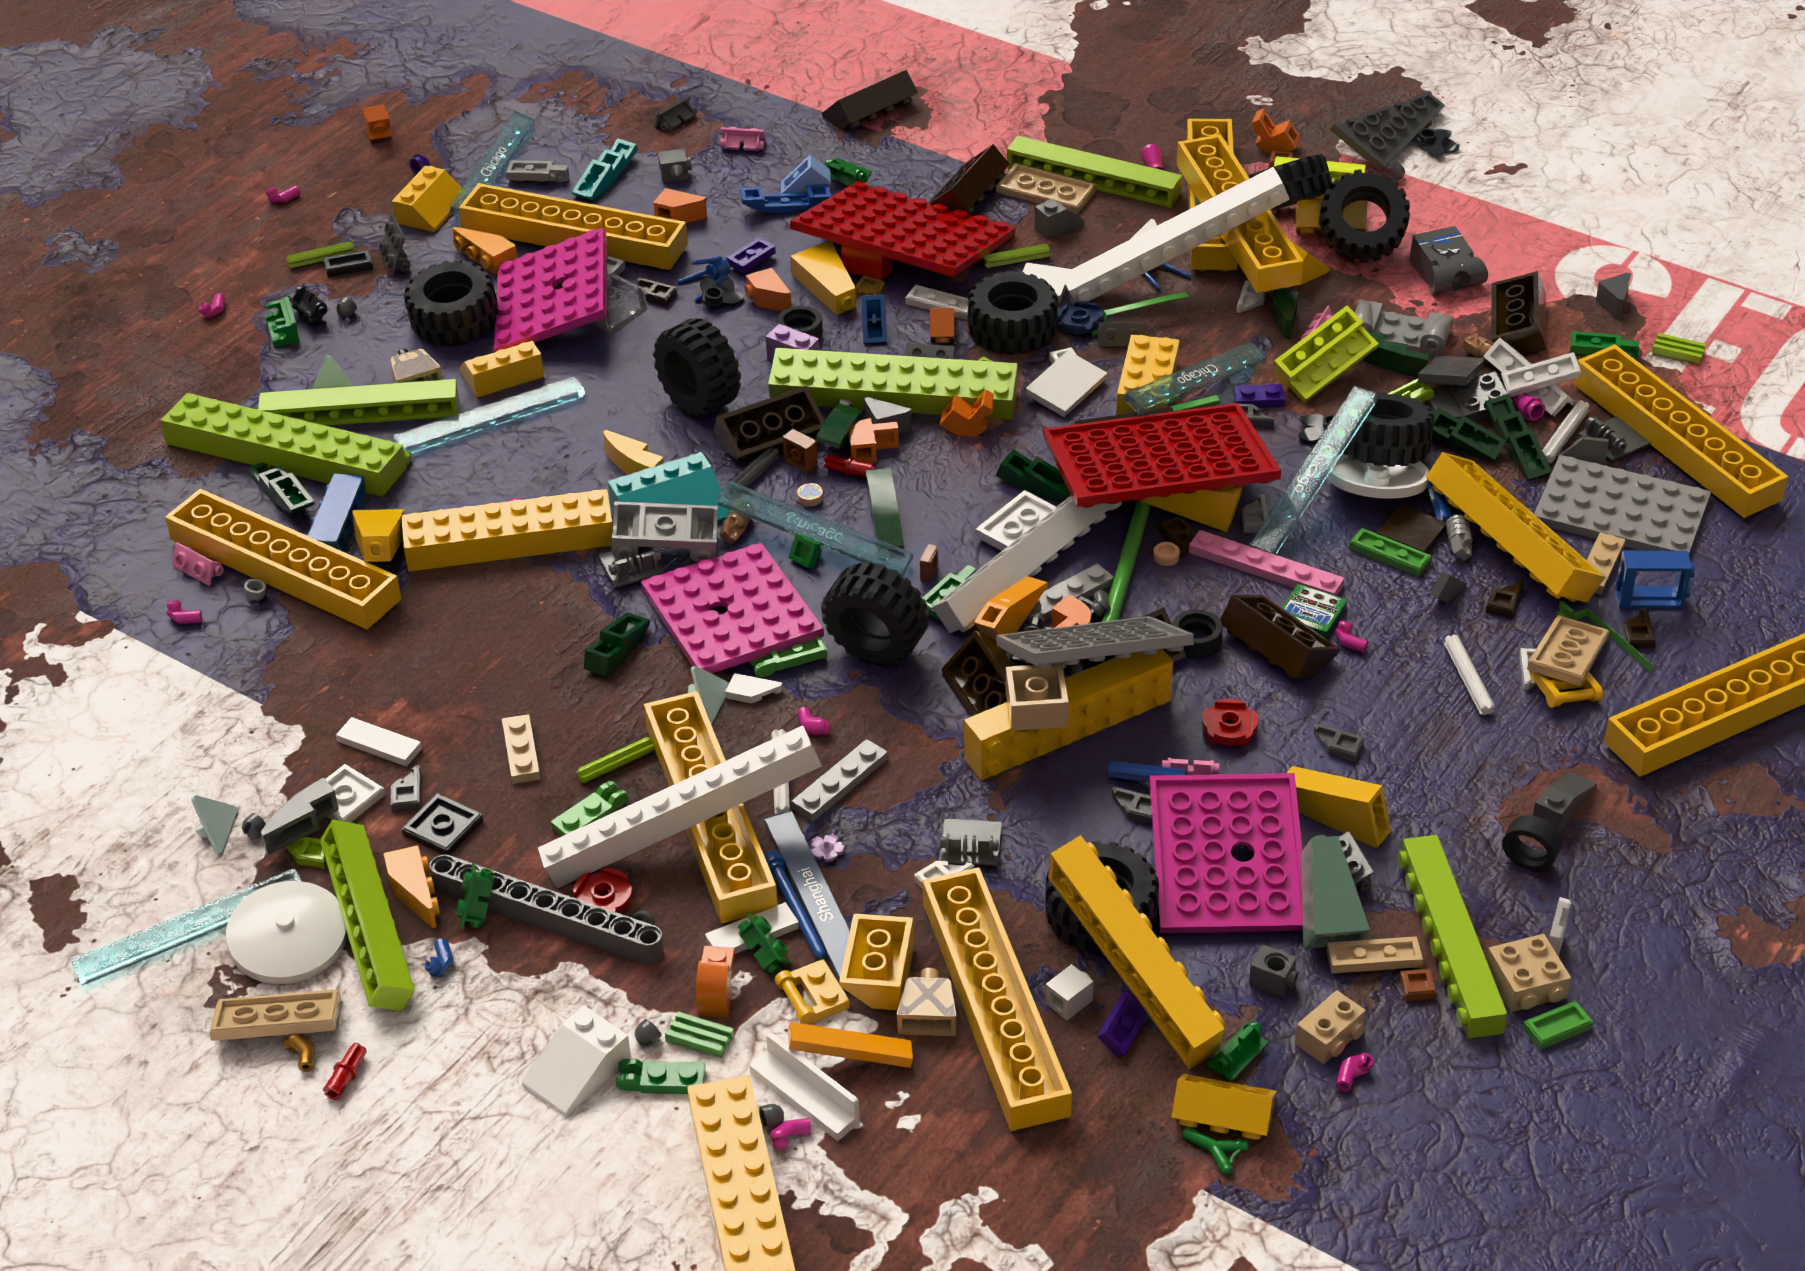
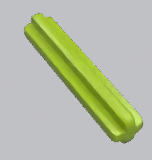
(317, 255)
(1016, 256)
(615, 760)

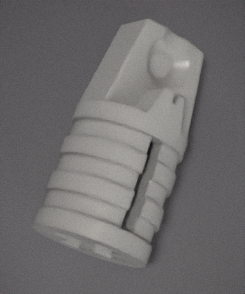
(1459, 536)

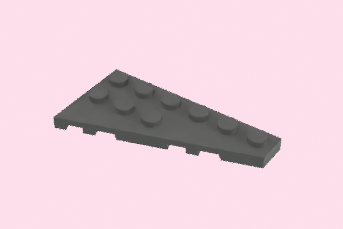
(1388, 130)

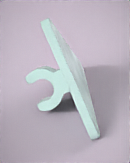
(331, 375)
(710, 689)
(215, 820)

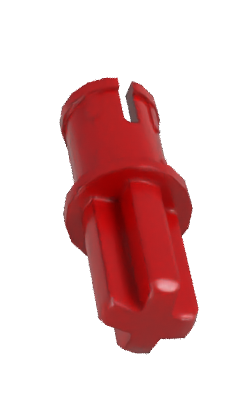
(847, 466)
(344, 1071)

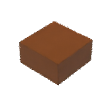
(800, 451)

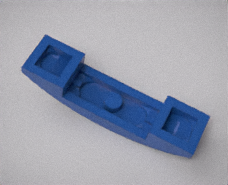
(784, 202)

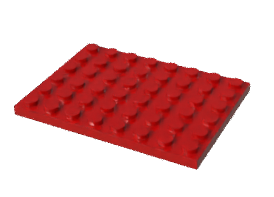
(904, 228)
(1160, 455)

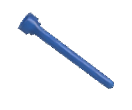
(777, 866)

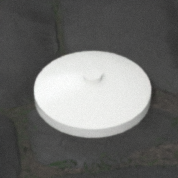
(1378, 480)
(286, 932)

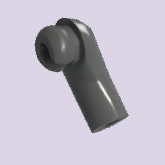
(1101, 603)

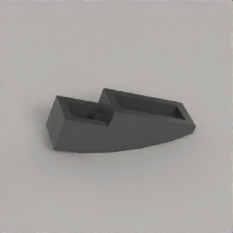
(299, 816)

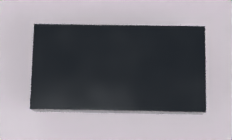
(348, 263)

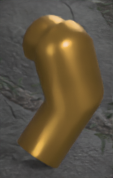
(304, 1047)

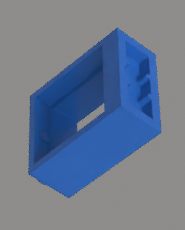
(1654, 596)

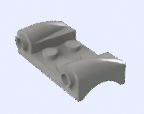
(1420, 334)
(664, 527)

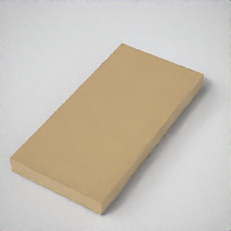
(1040, 186)
(1568, 650)
(275, 1015)

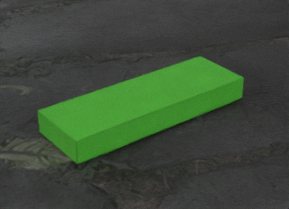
(1390, 552)

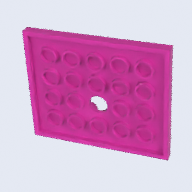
(527, 297)
(761, 605)
(1197, 828)

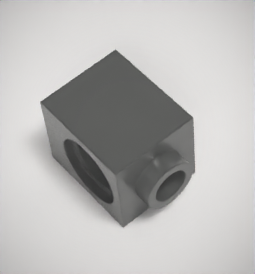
(668, 171)
(1273, 971)

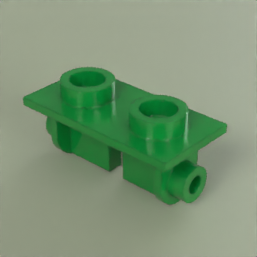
(847, 172)
(476, 885)
(758, 933)
(1239, 1052)

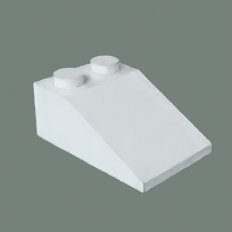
(577, 1060)

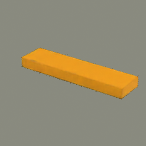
(850, 1044)

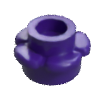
(418, 162)

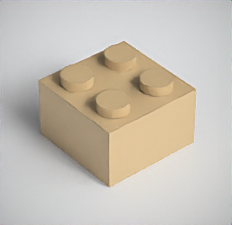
(1036, 697)

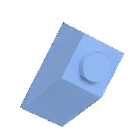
(807, 173)

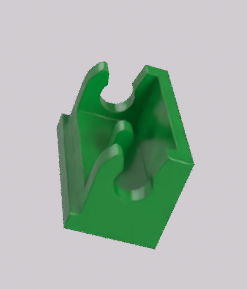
(282, 323)

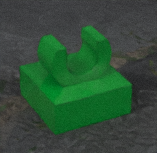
(805, 550)

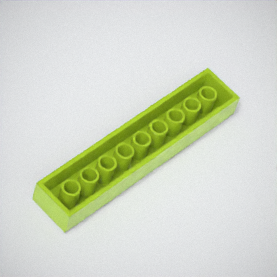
(907, 381)
(283, 441)

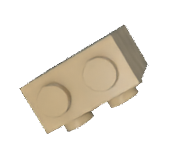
(1528, 973)

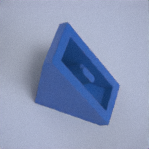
(874, 319)

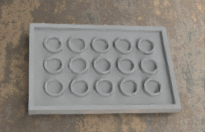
(1631, 506)
(1094, 641)

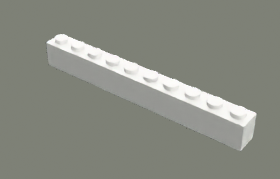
(1176, 236)
(1017, 561)
(679, 807)

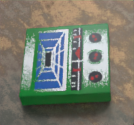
(1315, 608)

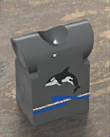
(1446, 260)

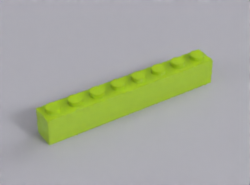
(1107, 173)
(366, 402)
(367, 916)
(1452, 937)

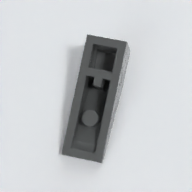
(1563, 800)

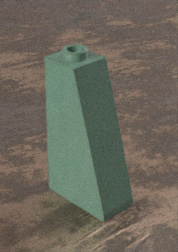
(1329, 895)

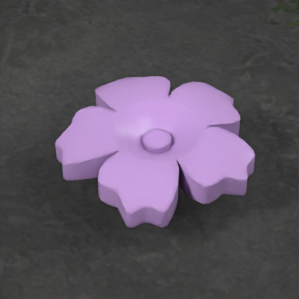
(827, 848)

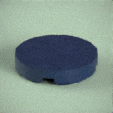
(1080, 318)

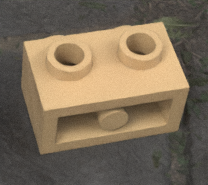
(1330, 1027)

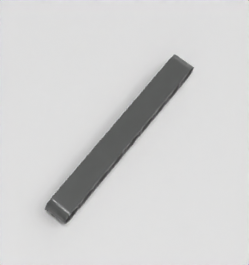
(555, 912)

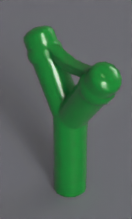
(1217, 1148)

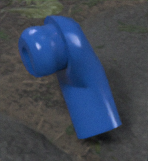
(443, 960)

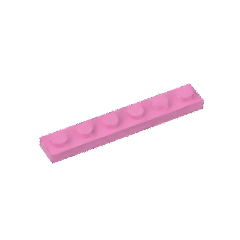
(1263, 563)

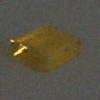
(869, 286)

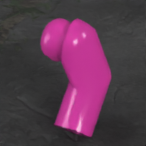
(282, 197)
(209, 311)
(180, 615)
(1347, 638)
(813, 725)
(1352, 1068)
(789, 1128)

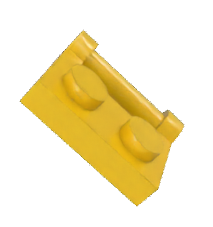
(1552, 686)
(820, 987)

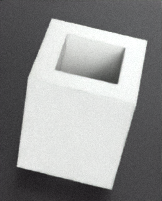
(1069, 992)

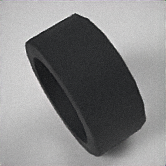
(802, 315)
(1205, 621)
(1539, 830)

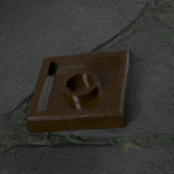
(1413, 528)

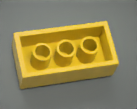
(1145, 362)

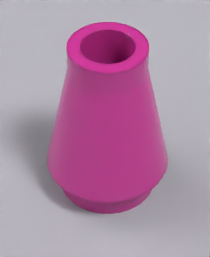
(1152, 156)
(1529, 406)

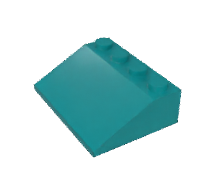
(675, 482)

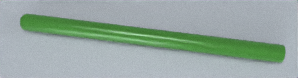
(1127, 561)

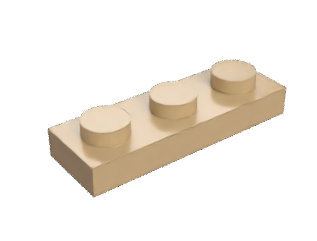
(1605, 556)
(520, 749)
(1374, 954)

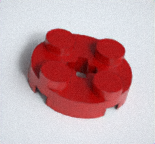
(1220, 732)
(609, 880)

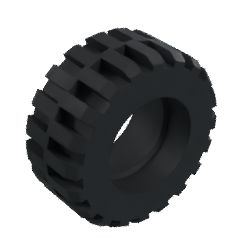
(1303, 179)
(1368, 188)
(451, 302)
(1012, 312)
(697, 367)
(1393, 432)
(875, 613)
(1131, 874)

